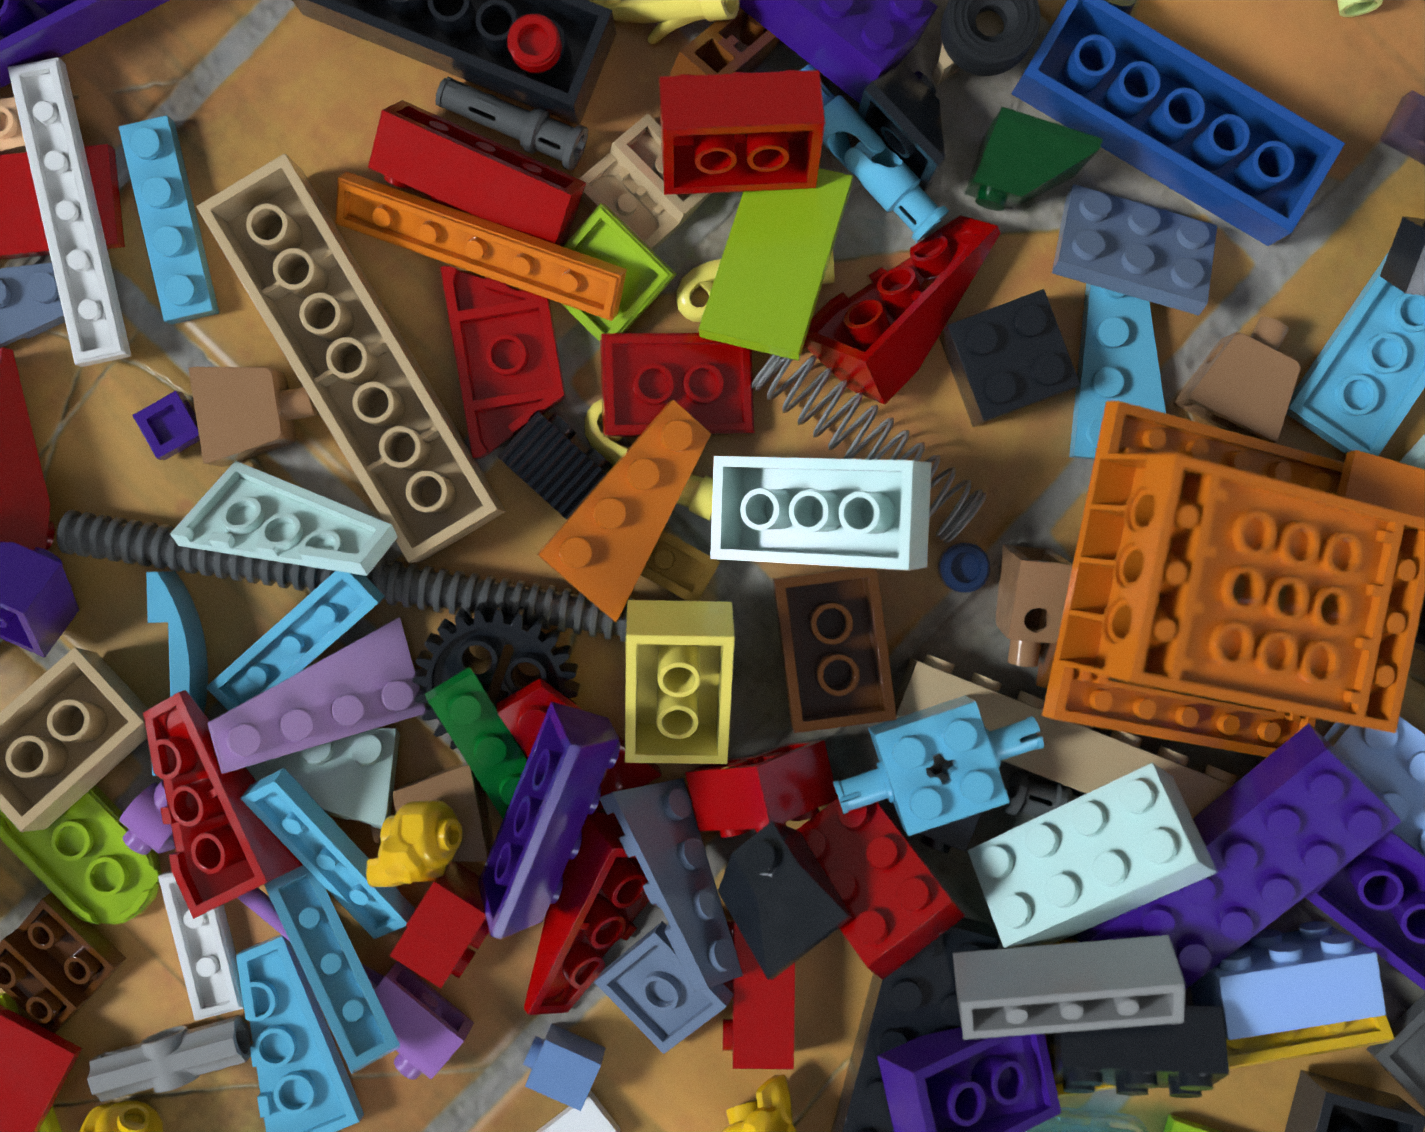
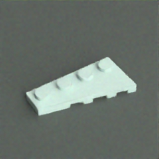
(281, 522)
(345, 776)

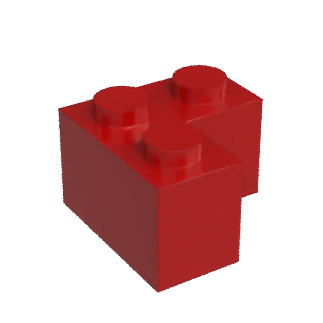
(762, 788)
(444, 927)

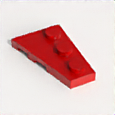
(524, 715)

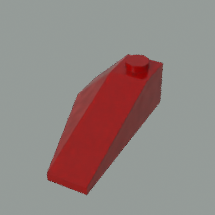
(893, 322)
(22, 483)
(215, 834)
(593, 912)

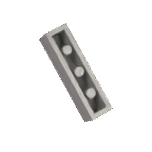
(1069, 987)

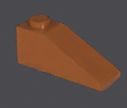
(727, 48)

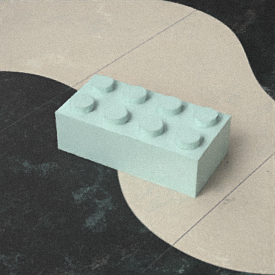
(821, 511)
(1091, 860)

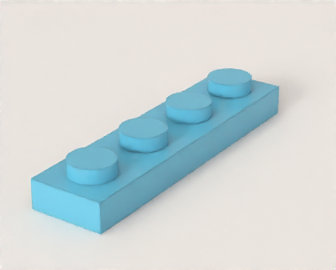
(168, 220)
(297, 638)
(326, 852)
(332, 968)

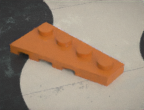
(621, 519)

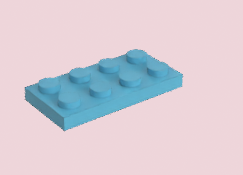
(1366, 371)

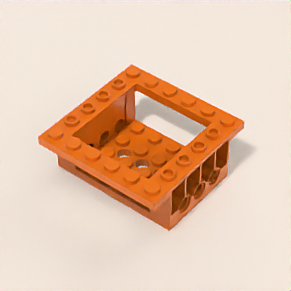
(1153, 603)

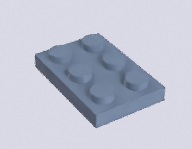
(1135, 249)

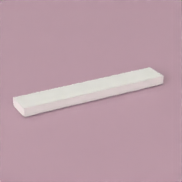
(69, 212)

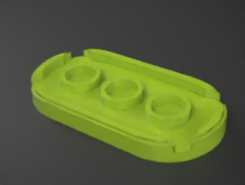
(88, 862)

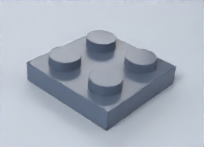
(656, 992)

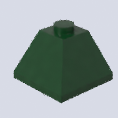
(1026, 158)

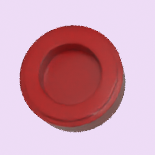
(534, 43)

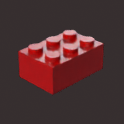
(741, 131)
(882, 882)

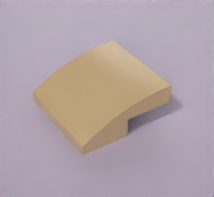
(633, 185)

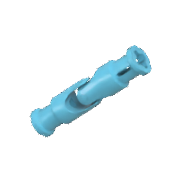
(877, 166)

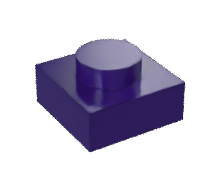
(168, 425)

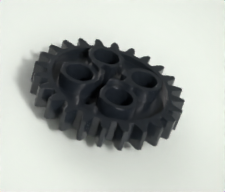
(451, 654)

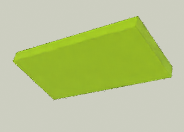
(775, 266)

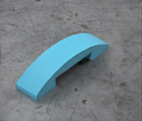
(188, 664)

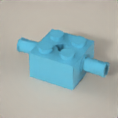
(968, 779)

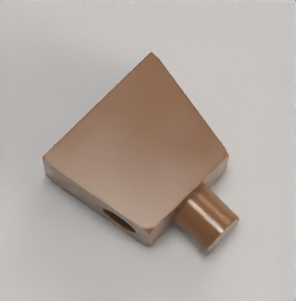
(1245, 383)
(245, 411)
(1030, 581)
(466, 797)

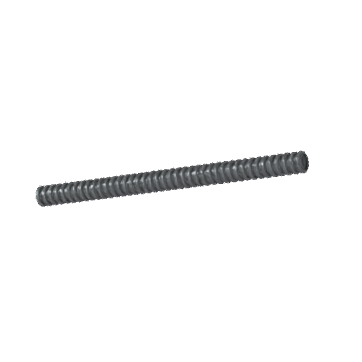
(154, 545)

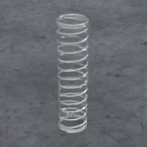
(962, 512)

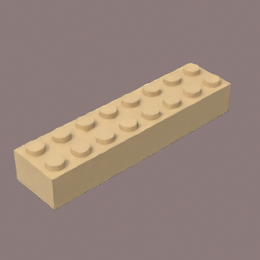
(351, 358)

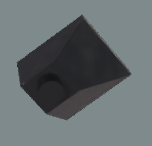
(908, 119)
(780, 897)

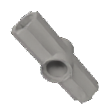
(169, 1059)

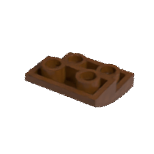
(55, 963)

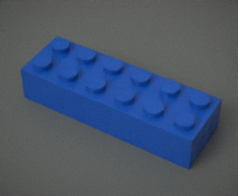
(1178, 118)

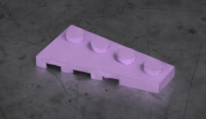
(330, 700)

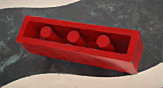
(474, 173)
(762, 1013)

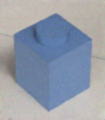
(563, 1066)

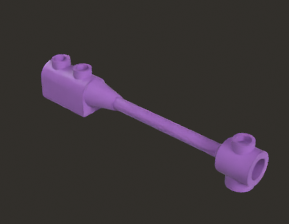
(420, 1017)

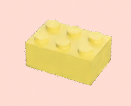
(678, 681)

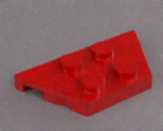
(502, 356)

